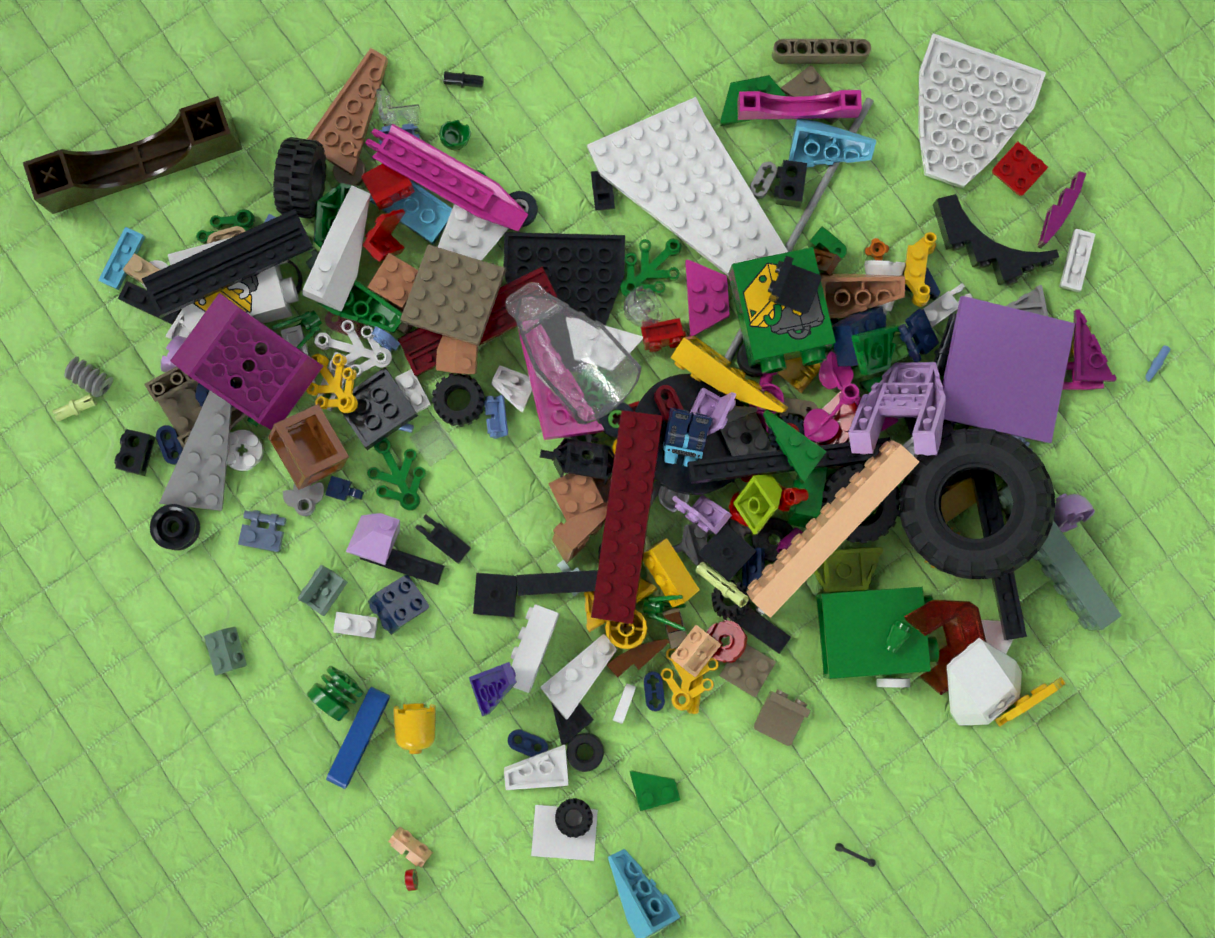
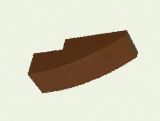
(638, 656)

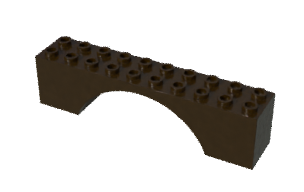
(77, 177)

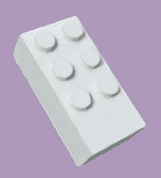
(533, 645)

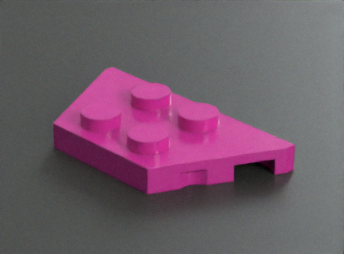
(706, 297)

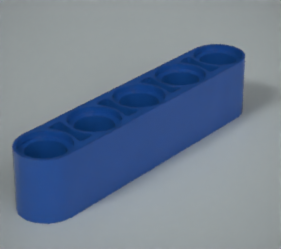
(358, 737)

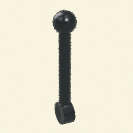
(840, 847)

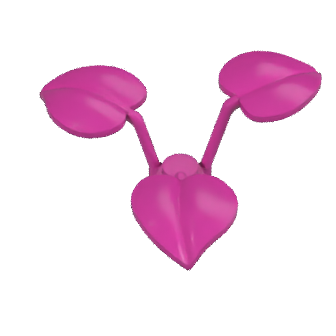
(820, 425)

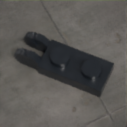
(445, 540)

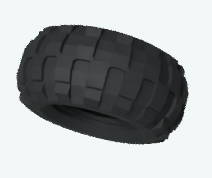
(1009, 547)

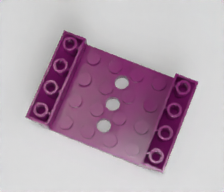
(220, 346)

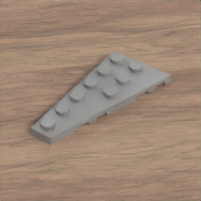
(202, 466)

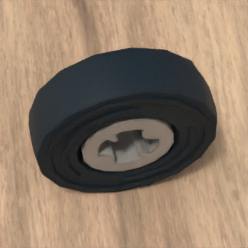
(527, 202)

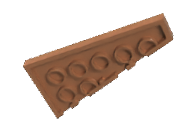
(349, 115)

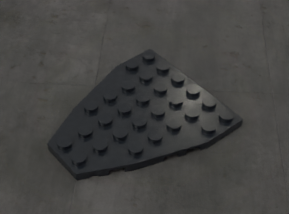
(580, 267)

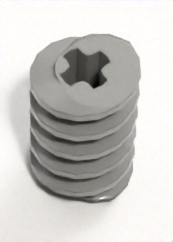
(86, 378)

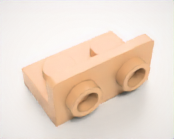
(695, 650)

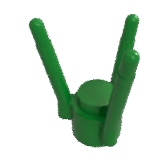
(309, 320)
(655, 605)

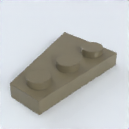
(808, 84)

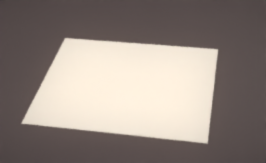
(551, 843)

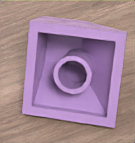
(374, 537)

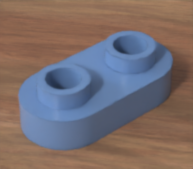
(385, 339)

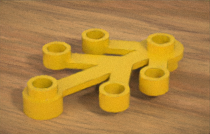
(346, 400)
(687, 678)

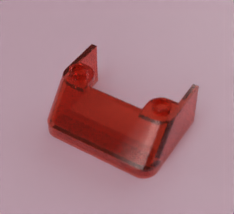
(961, 628)

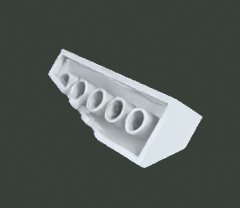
(340, 254)

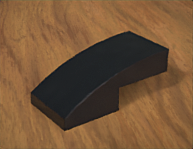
(602, 192)

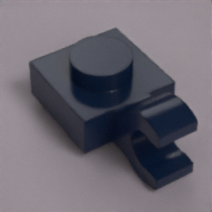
(341, 489)

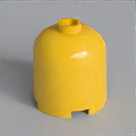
(414, 726)

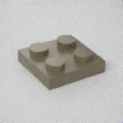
(748, 671)

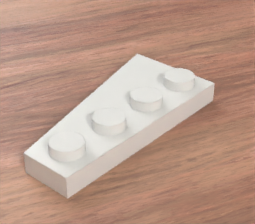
(576, 678)

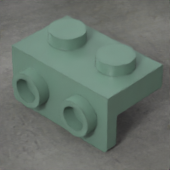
(322, 590)
(225, 650)

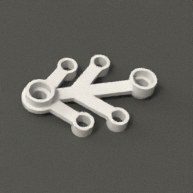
(357, 349)

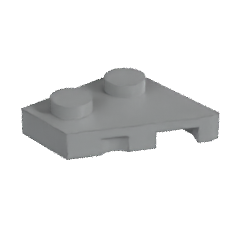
(1032, 302)

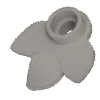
(309, 494)

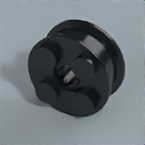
(161, 527)

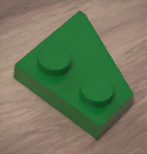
(653, 790)

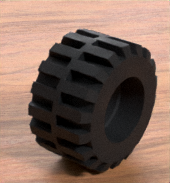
(453, 383)

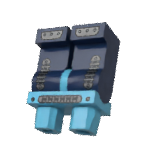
(685, 435)

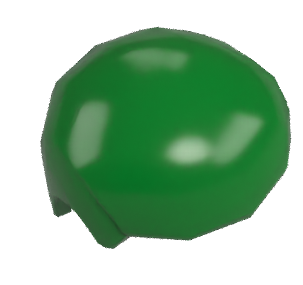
(454, 135)

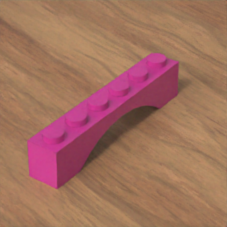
(767, 106)

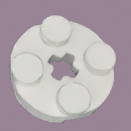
(250, 442)

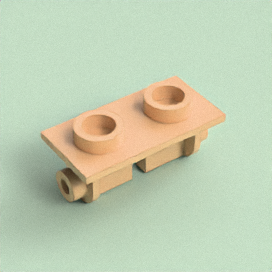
(403, 840)

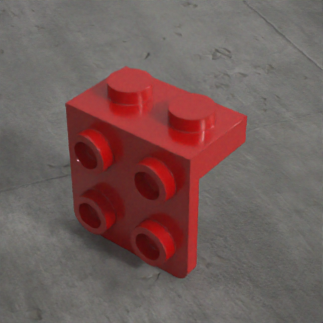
(1019, 169)
(387, 186)
(379, 239)
(662, 335)

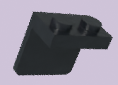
(794, 286)

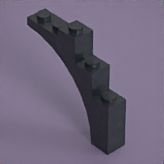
(982, 251)

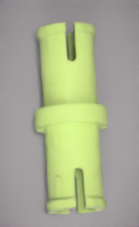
(74, 407)

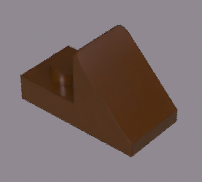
(826, 262)

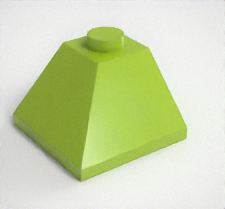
(758, 501)

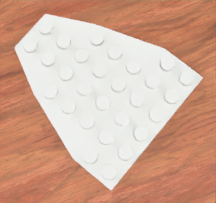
(969, 107)

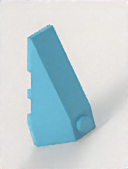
(825, 144)
(642, 902)

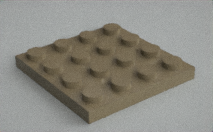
(453, 295)

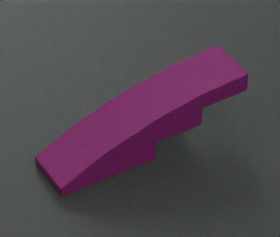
(1058, 213)

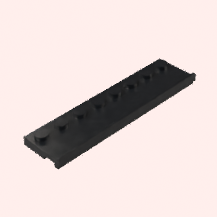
(227, 263)

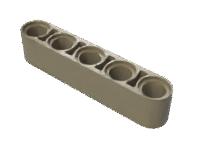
(812, 56)

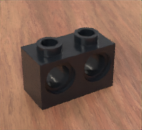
(794, 184)
(140, 453)

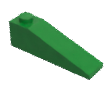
(368, 309)

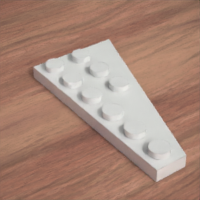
(470, 234)

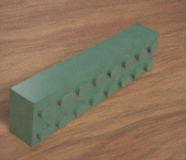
(1070, 575)

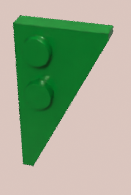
(800, 450)

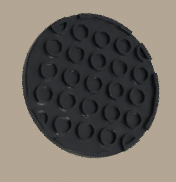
(676, 476)

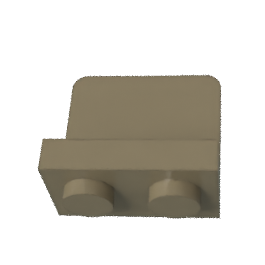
(781, 717)

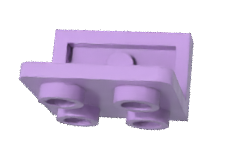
(715, 407)
(705, 512)

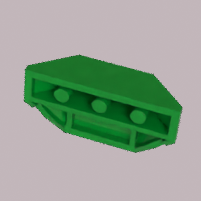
(327, 210)

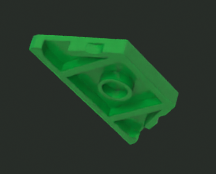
(762, 84)
(875, 349)

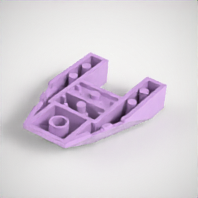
(904, 392)

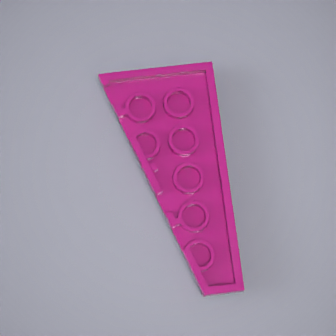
(553, 417)

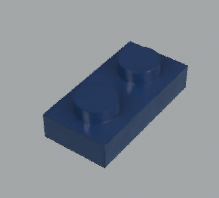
(753, 567)

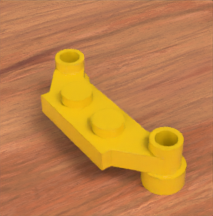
(916, 268)

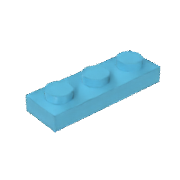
(127, 245)

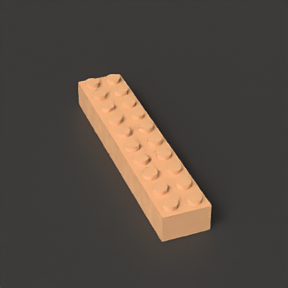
(831, 527)

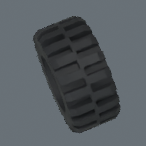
(299, 176)
(880, 522)

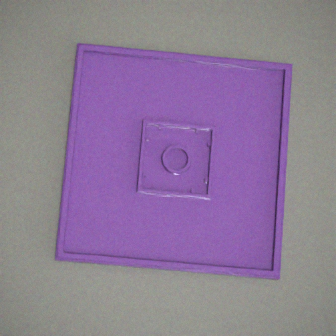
(1006, 369)

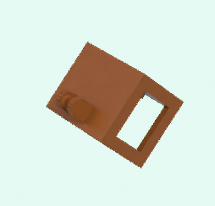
(308, 446)

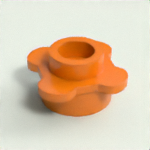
(876, 243)

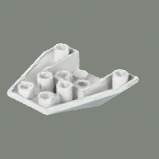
(982, 684)

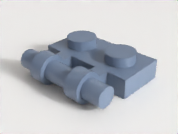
(259, 537)

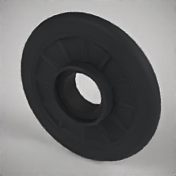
(773, 526)

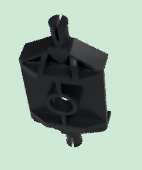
(569, 459)

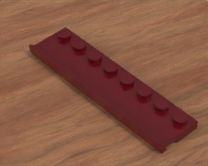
(421, 345)

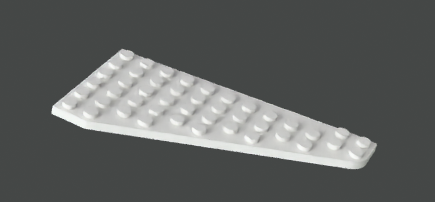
(688, 184)

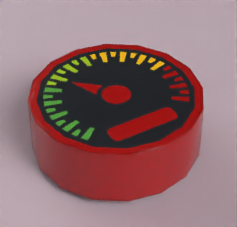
(411, 880)

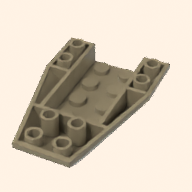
(176, 396)

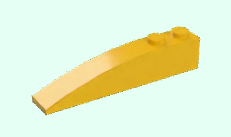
(715, 370)

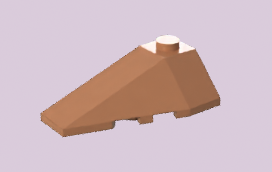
(858, 292)
(456, 356)
(575, 532)

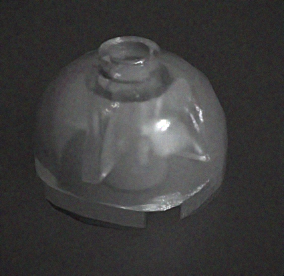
(642, 307)

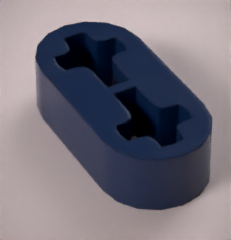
(659, 691)

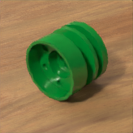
(333, 696)

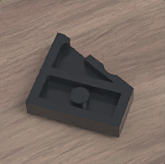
(573, 725)

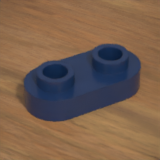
(169, 446)
(527, 744)

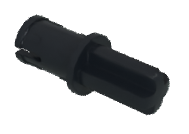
(463, 79)

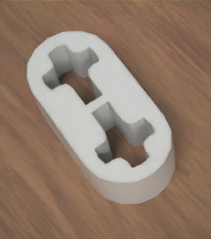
(624, 703)

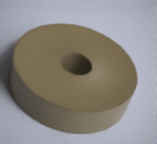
(342, 177)

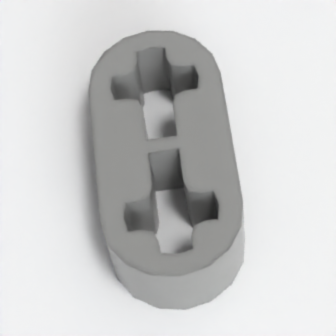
(759, 178)

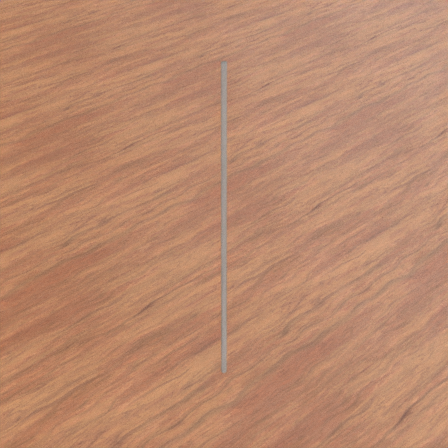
(795, 235)

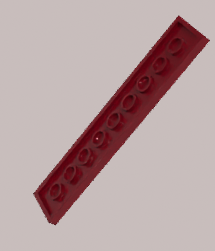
(627, 517)

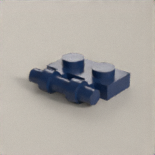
(922, 333)

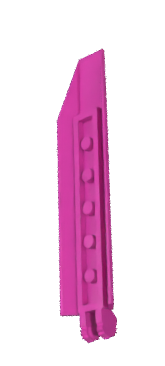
(447, 177)

